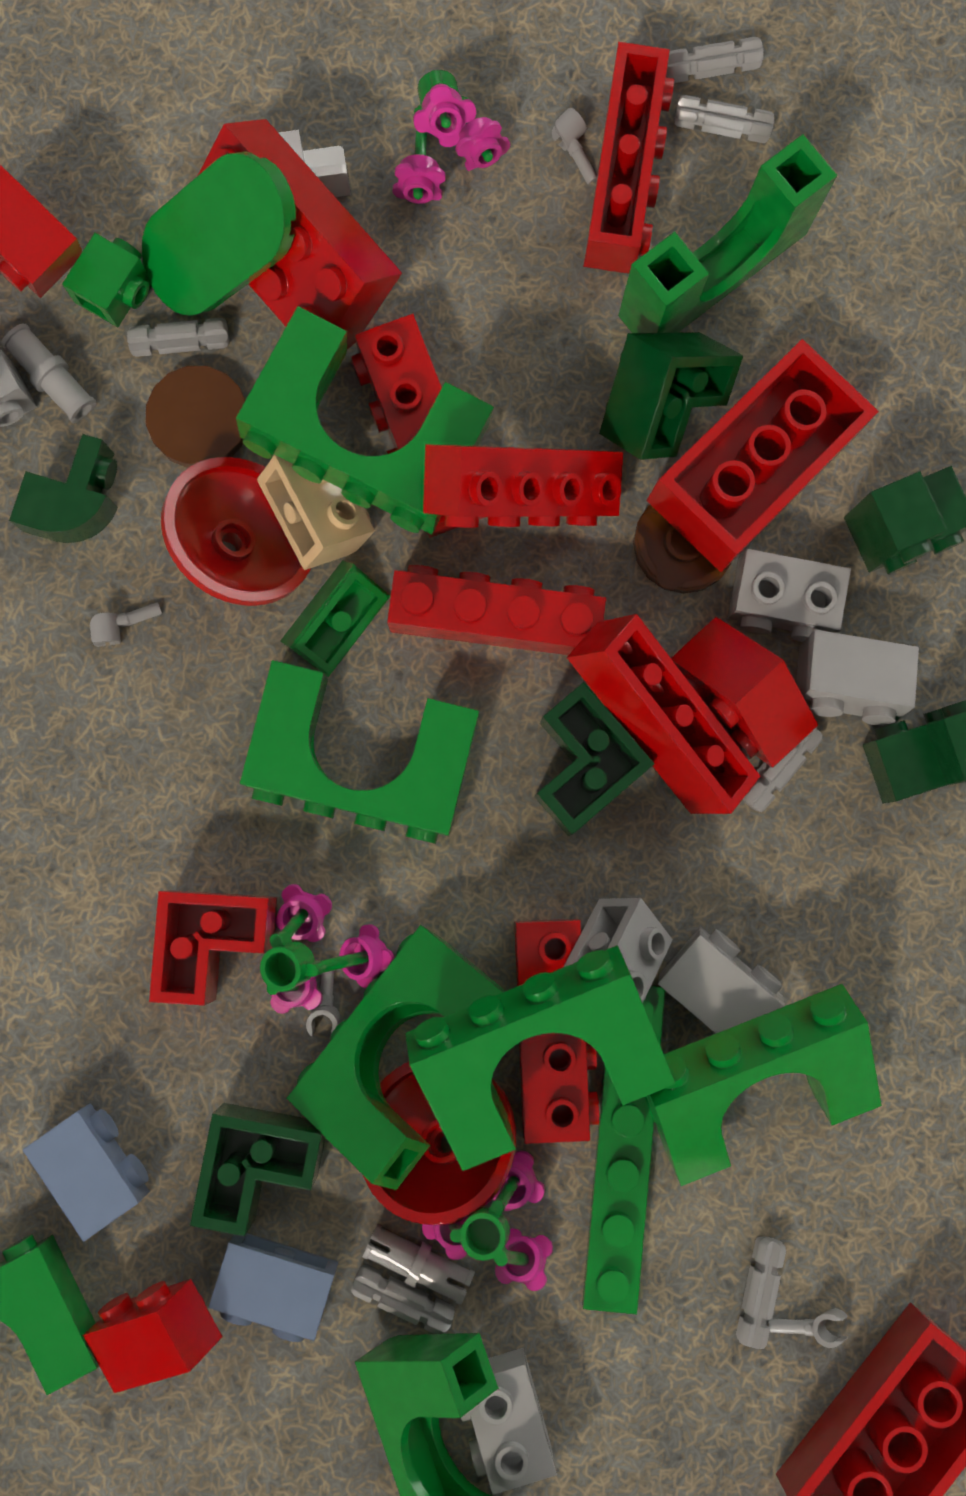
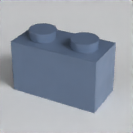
(88, 1170)
(273, 1287)

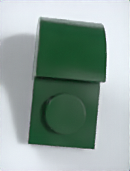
(69, 509)

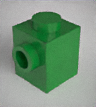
(108, 279)

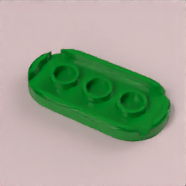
(218, 233)

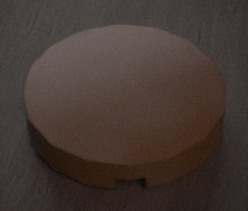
(195, 415)
(670, 558)

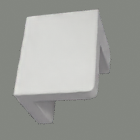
(326, 163)

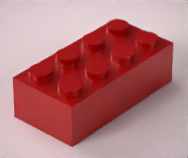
(332, 260)
(761, 455)
(893, 1423)

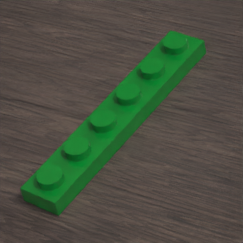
(620, 1191)

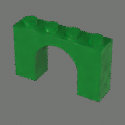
(676, 286)
(284, 422)
(284, 760)
(586, 999)
(811, 1037)
(342, 1086)
(46, 1311)
(408, 1389)

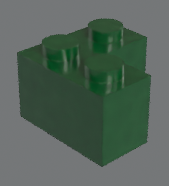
(660, 384)
(909, 520)
(602, 757)
(919, 758)
(243, 1152)

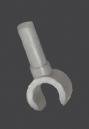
(570, 128)
(106, 626)
(326, 1007)
(812, 1327)

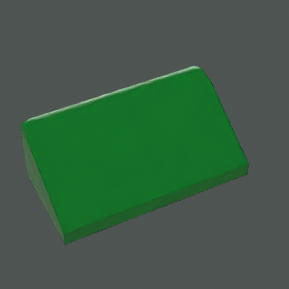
(335, 618)

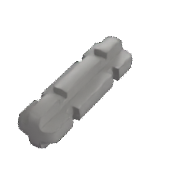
(715, 59)
(724, 119)
(178, 337)
(776, 778)
(761, 1292)
(403, 1300)

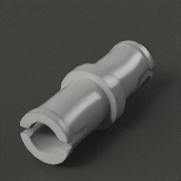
(48, 372)
(419, 1264)

